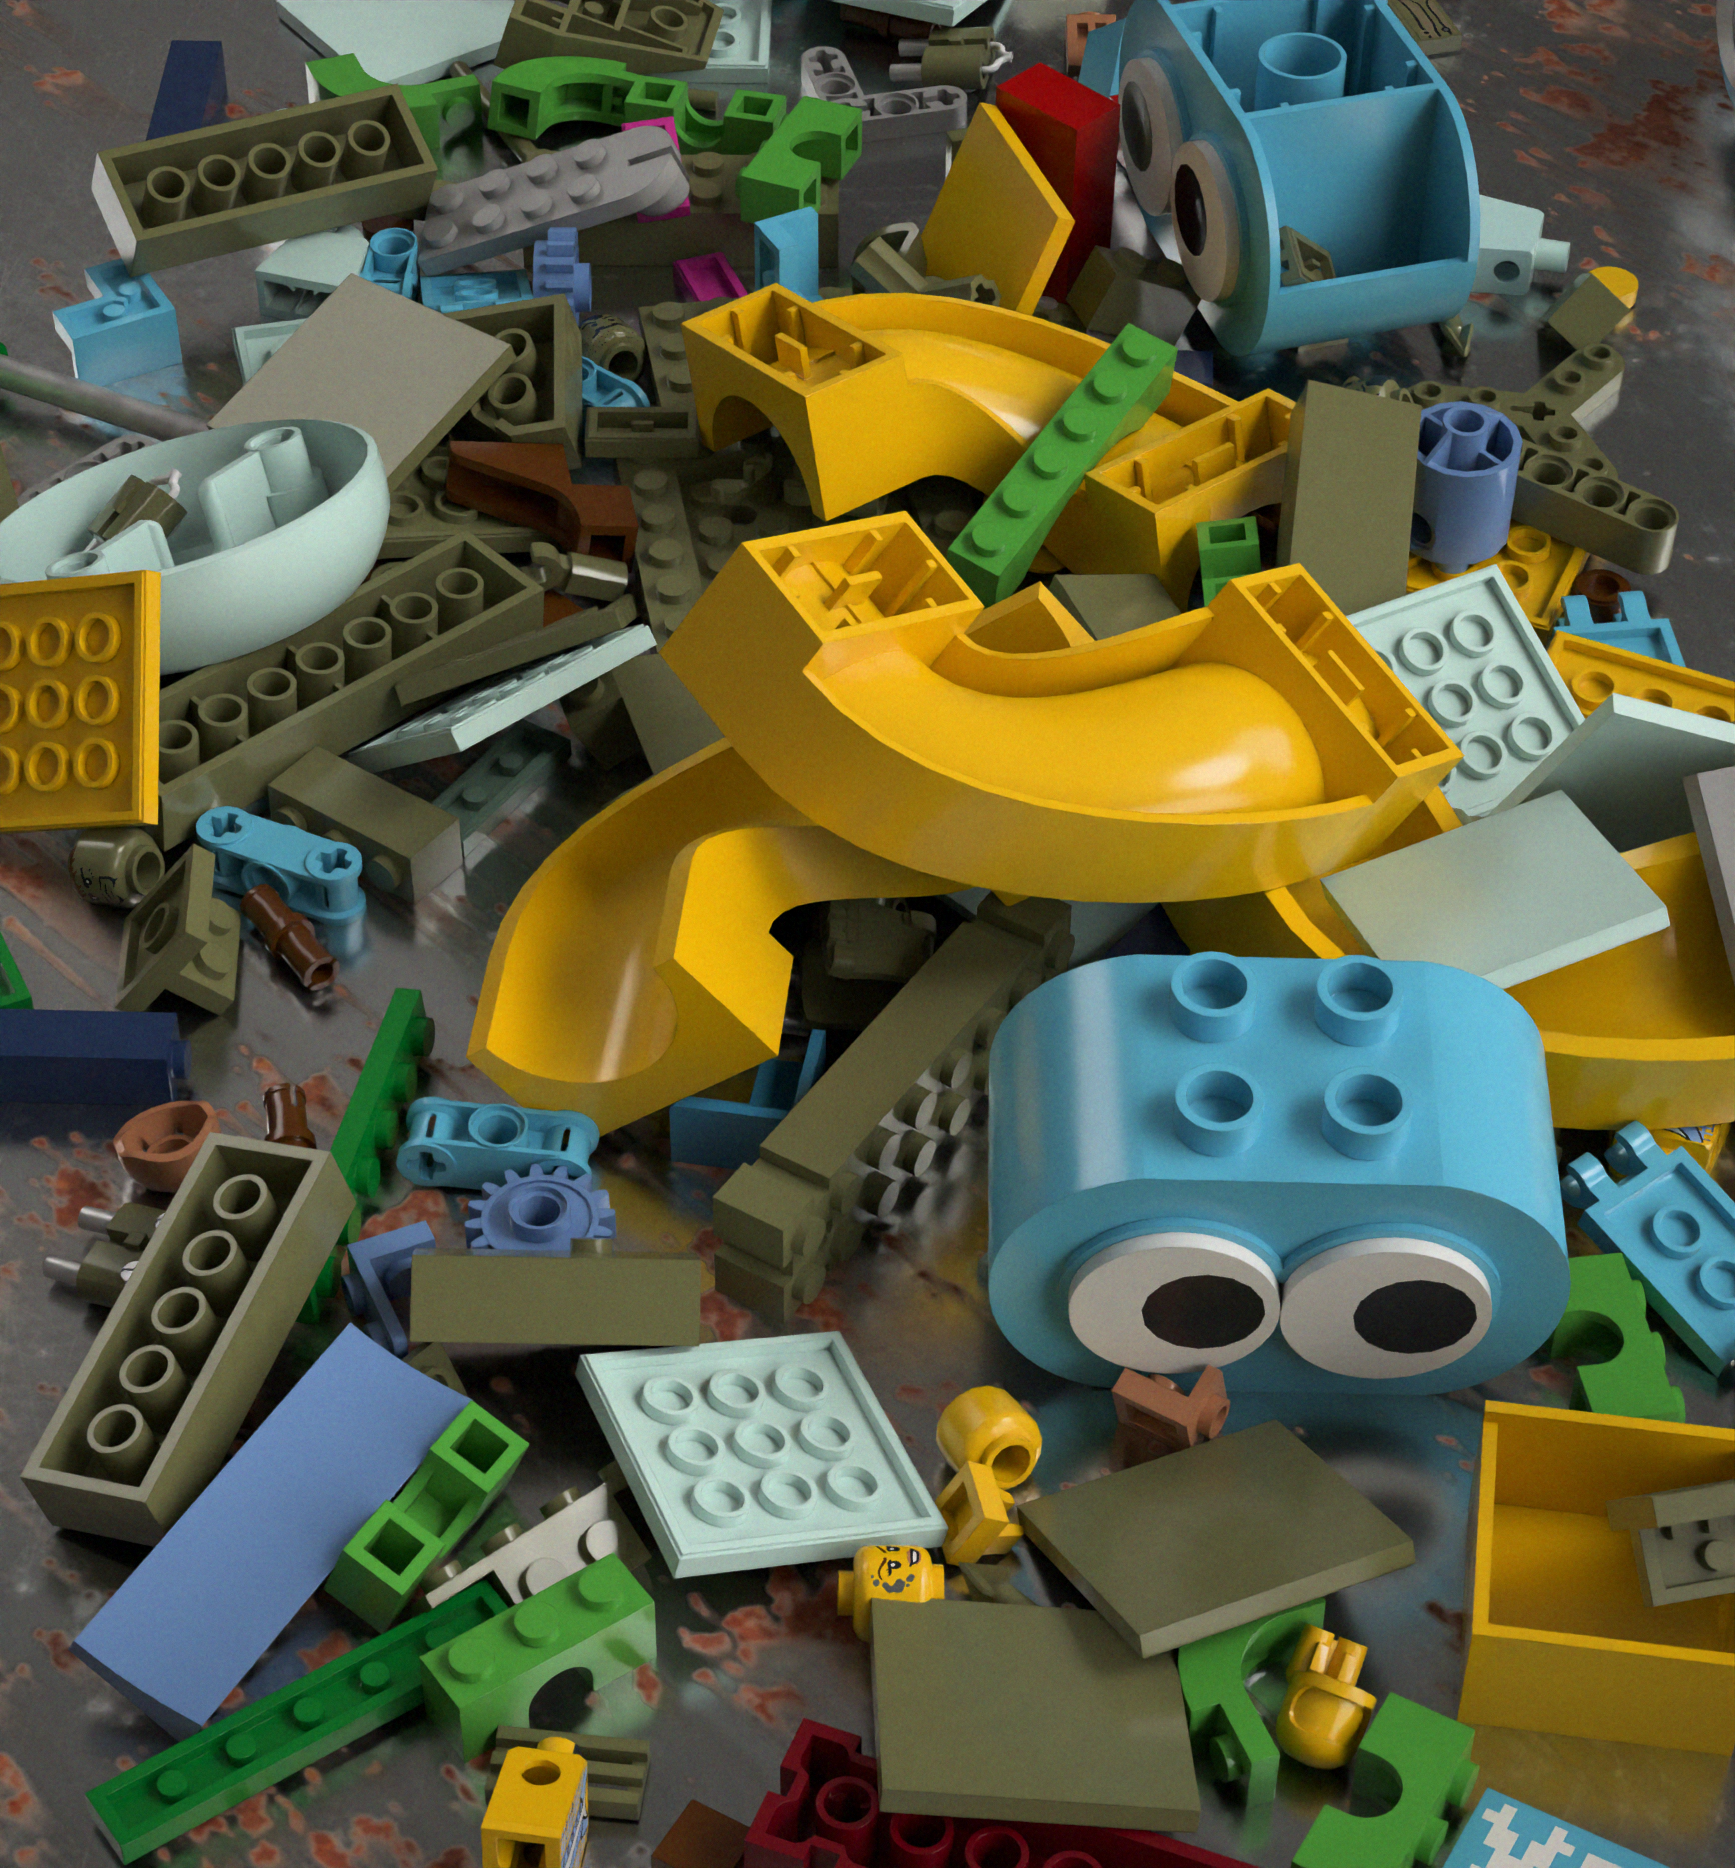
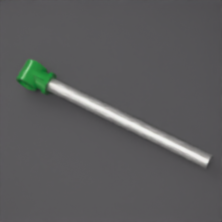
(95, 400)

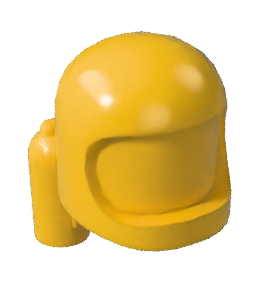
(1322, 1708)

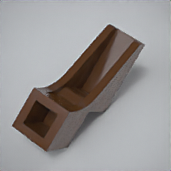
(535, 489)

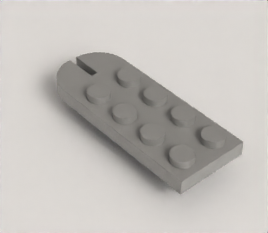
(570, 188)

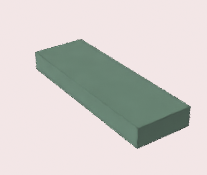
(502, 780)

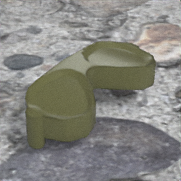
(757, 474)

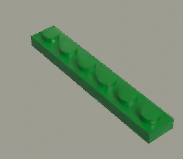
(373, 1123)
(279, 1731)

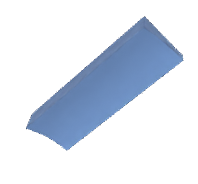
(265, 1532)

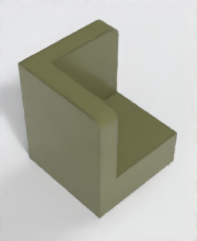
(1584, 312)

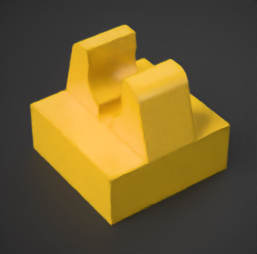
(976, 1516)

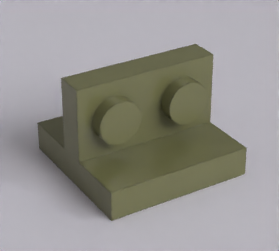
(180, 940)
(1680, 1540)

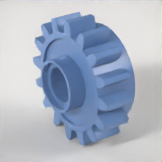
(559, 271)
(539, 1212)

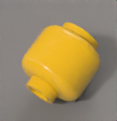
(990, 1430)

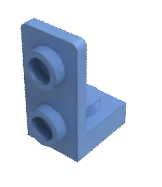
(382, 1274)

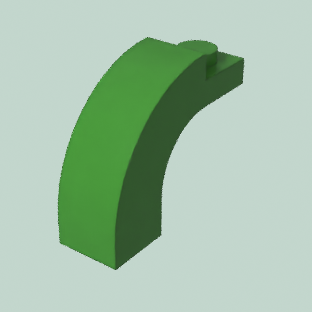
(556, 90)
(436, 106)
(1217, 1703)

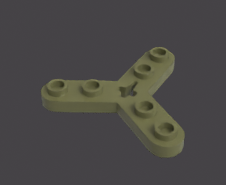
(1558, 399)

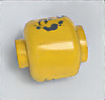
(890, 1574)

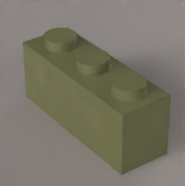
(401, 838)

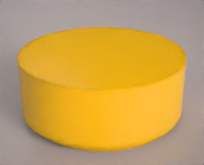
(1619, 282)

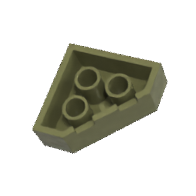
(542, 389)

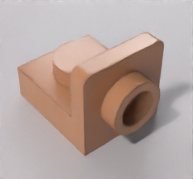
(1076, 36)
(1165, 1412)

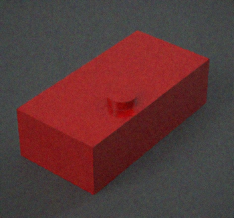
(1075, 146)

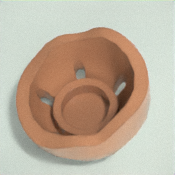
(168, 1152)

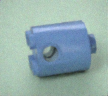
(1463, 484)

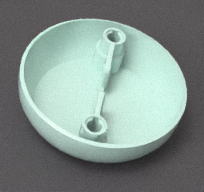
(270, 540)

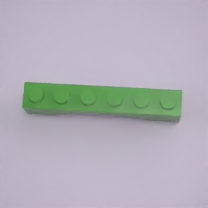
(1102, 410)

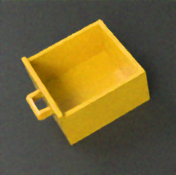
(1556, 1596)

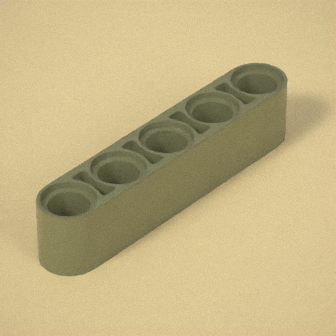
(1594, 511)

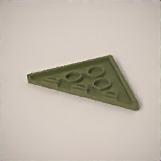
(521, 649)

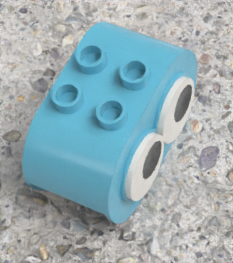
(1306, 123)
(1274, 1175)

